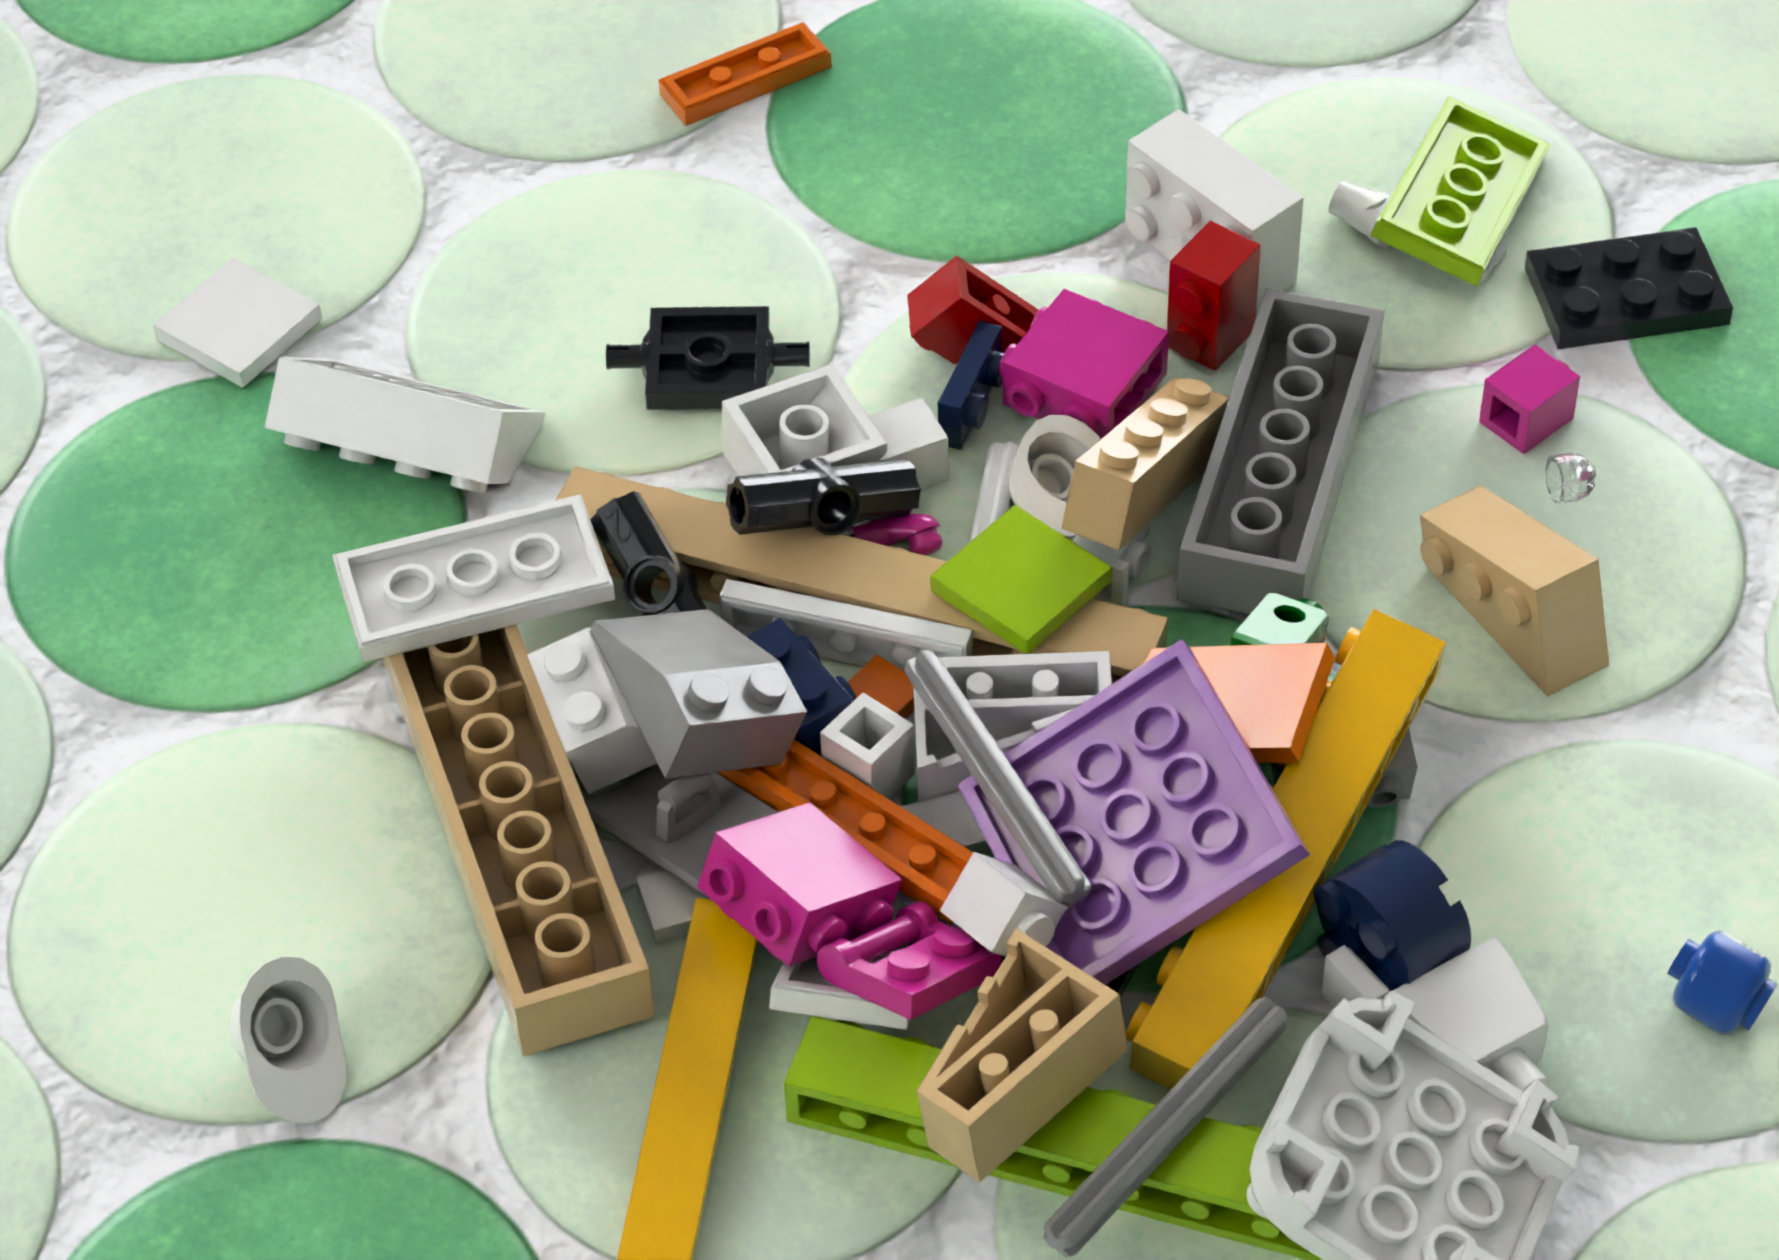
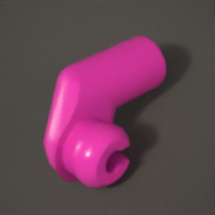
(916, 528)

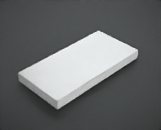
(472, 578)

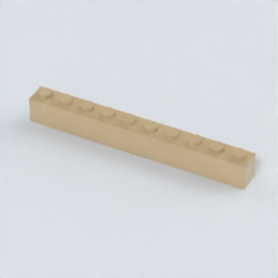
(849, 573)

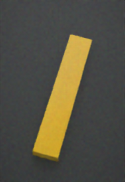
(690, 1089)

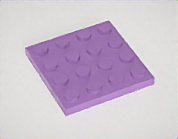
(1152, 808)

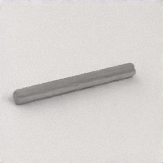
(997, 779)
(1164, 1127)

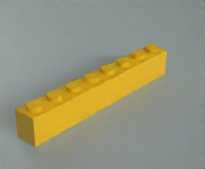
(1347, 751)

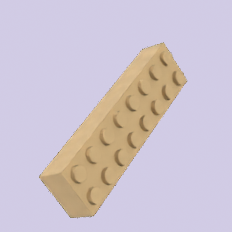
(522, 840)

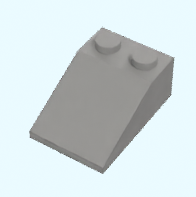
(701, 691)

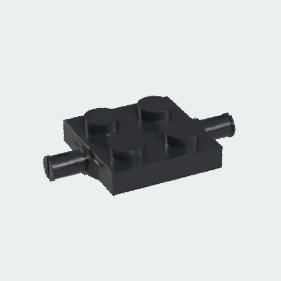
(706, 355)

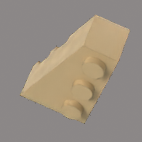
(1521, 585)
(1019, 1057)

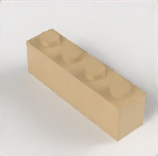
(1144, 463)

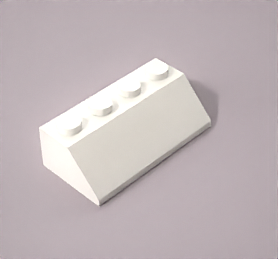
(400, 421)

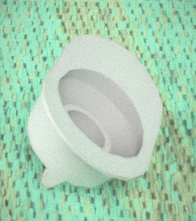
(1045, 467)
(290, 1040)

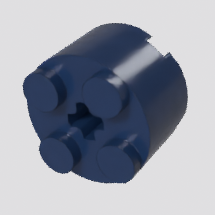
(1392, 914)

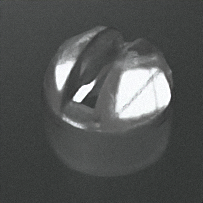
(1569, 477)

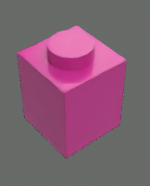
(1529, 398)

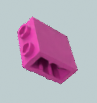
(1084, 363)
(798, 882)

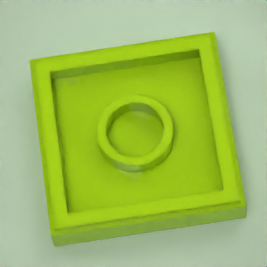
(1021, 579)

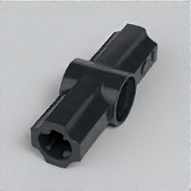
(822, 496)
(641, 554)

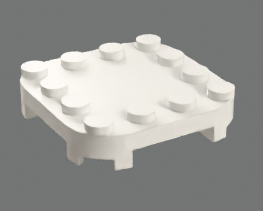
(1406, 1146)

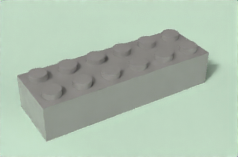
(1280, 452)

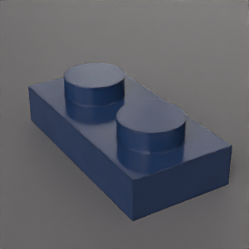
(968, 389)

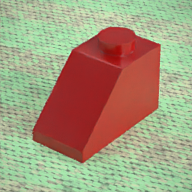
(954, 301)

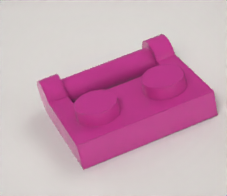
(911, 980)

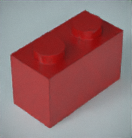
(1212, 295)

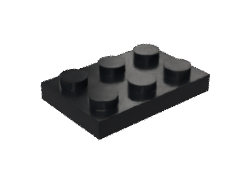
(1628, 288)

